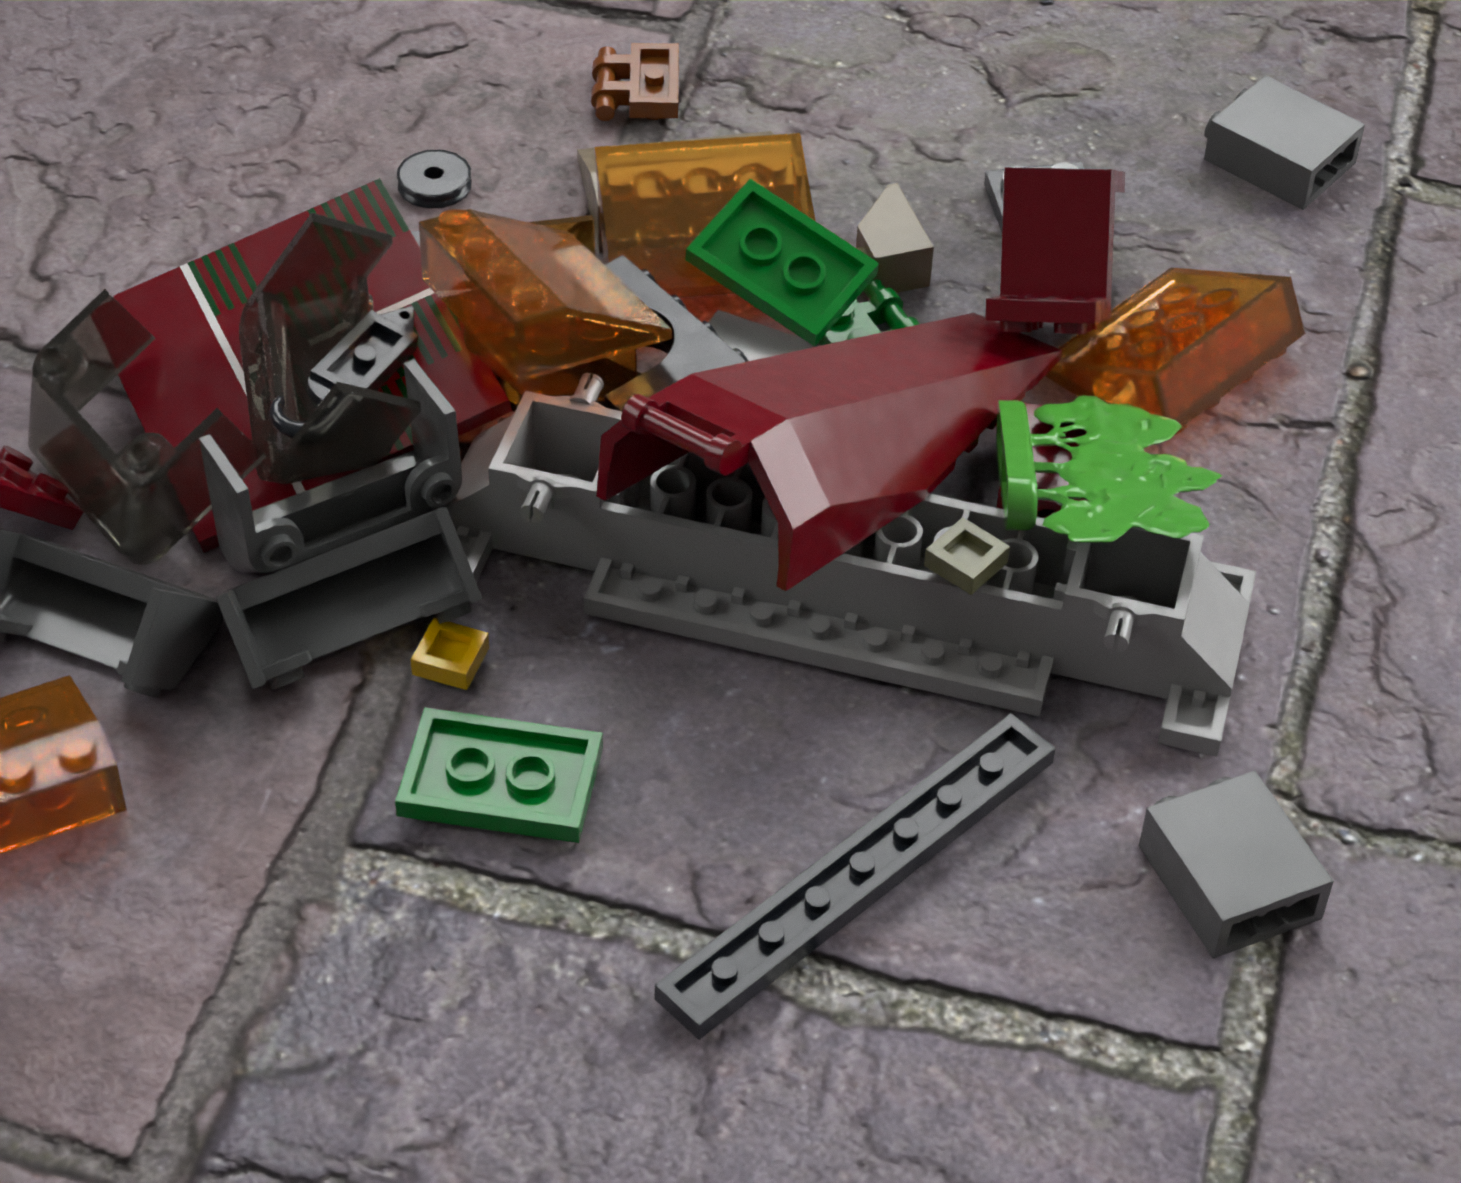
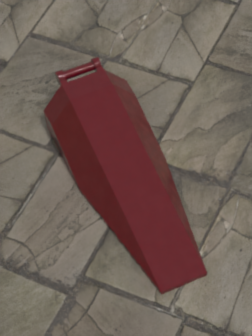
(834, 429)

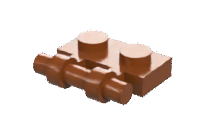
(652, 83)

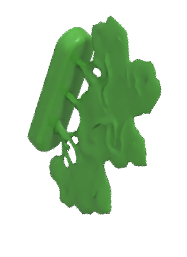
(1107, 469)

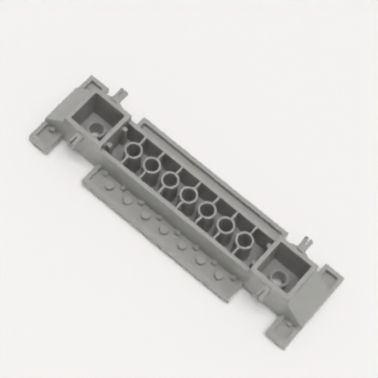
(702, 563)

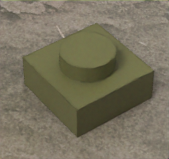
(966, 556)

